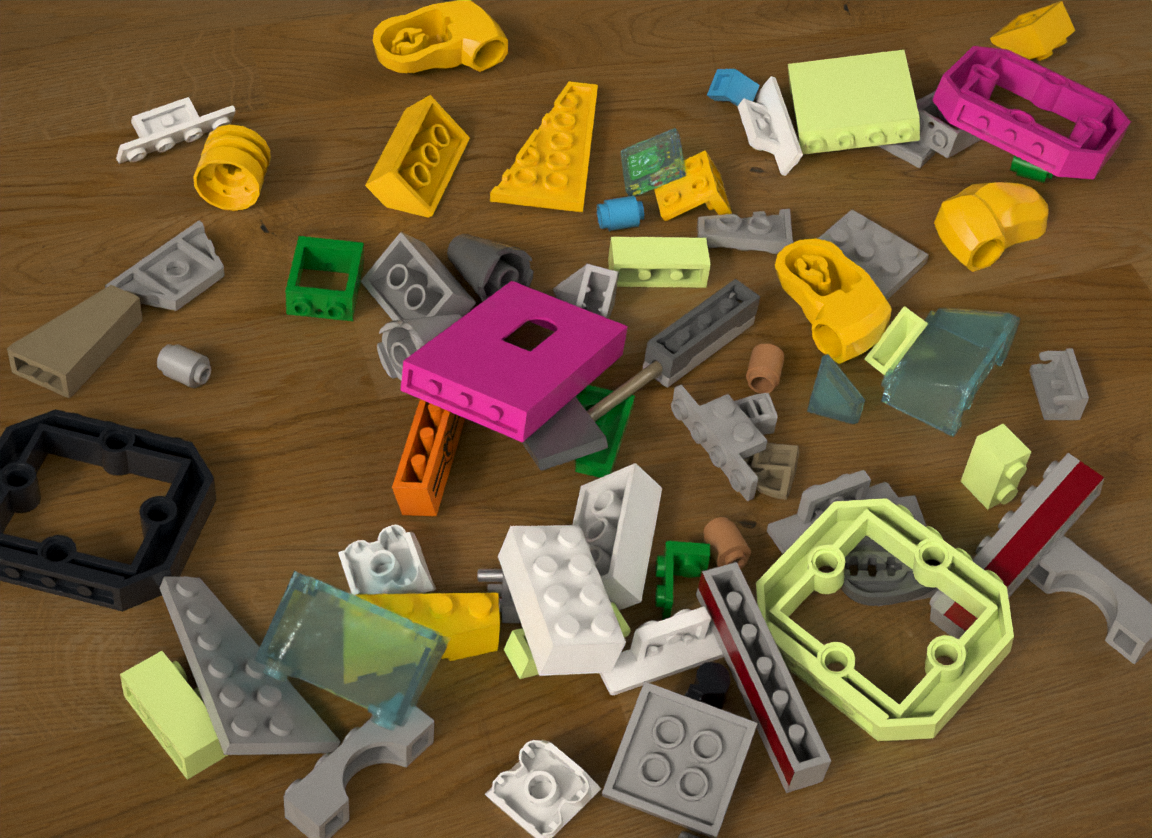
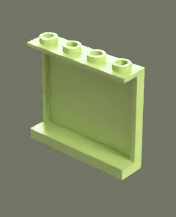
(854, 102)

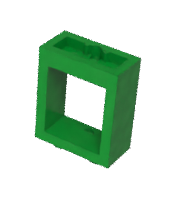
(328, 256)

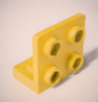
(699, 186)

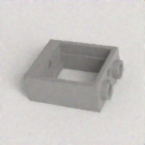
(941, 136)

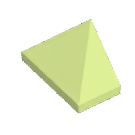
(896, 340)

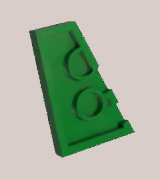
(613, 427)

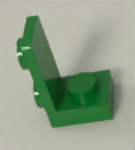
(679, 559)

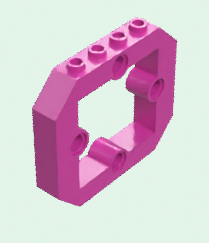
(965, 103)

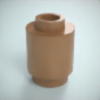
(765, 368)
(726, 542)

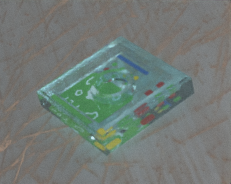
(653, 163)

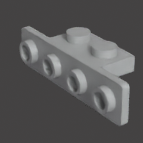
(724, 434)
(819, 498)

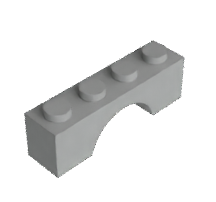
(1126, 612)
(319, 800)

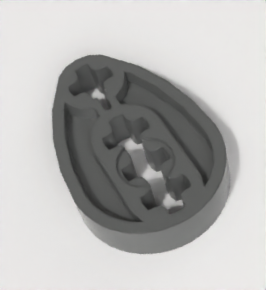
(881, 588)

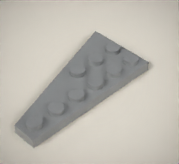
(244, 704)

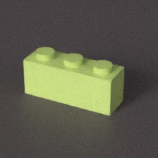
(660, 261)
(173, 713)

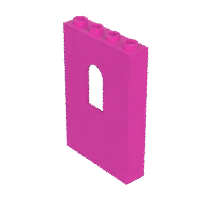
(501, 384)

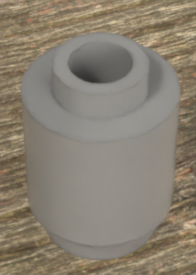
(184, 365)

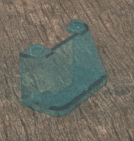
(949, 365)
(351, 649)

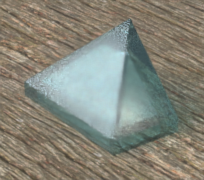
(835, 394)

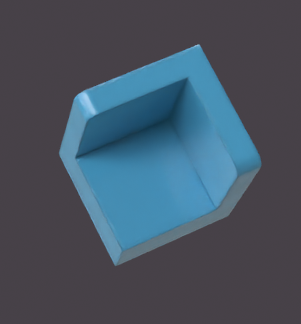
(732, 86)

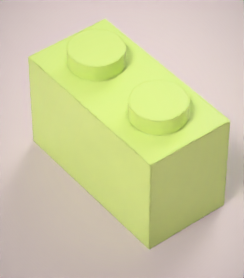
(995, 466)

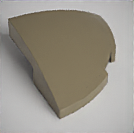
(775, 469)

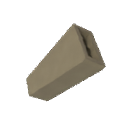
(76, 342)

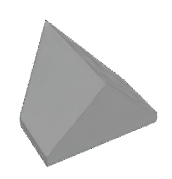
(590, 289)

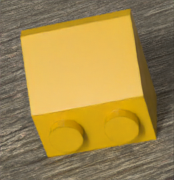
(1036, 32)

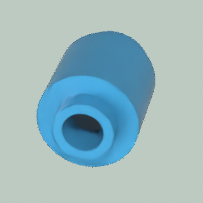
(620, 213)

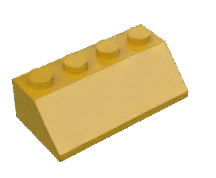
(418, 159)

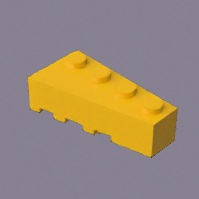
(466, 618)

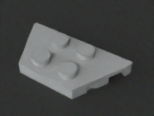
(174, 271)

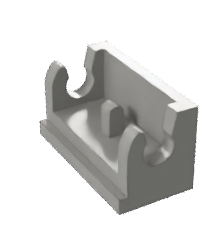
(1059, 386)

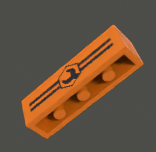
(427, 460)

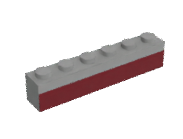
(1026, 534)
(763, 678)

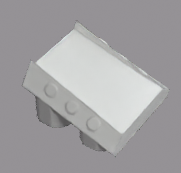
(387, 565)
(542, 789)

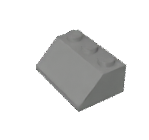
(414, 282)

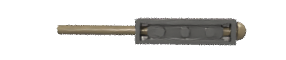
(689, 341)

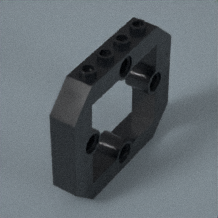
(167, 522)

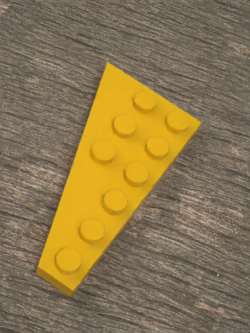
(555, 158)

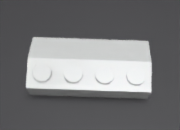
(619, 527)

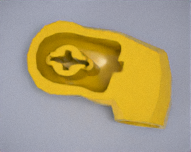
(440, 38)
(988, 220)
(836, 297)

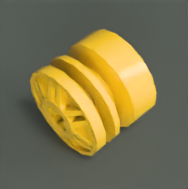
(232, 167)

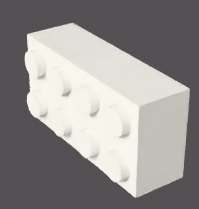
(561, 600)

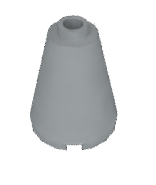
(406, 336)

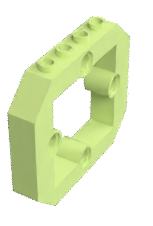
(957, 576)

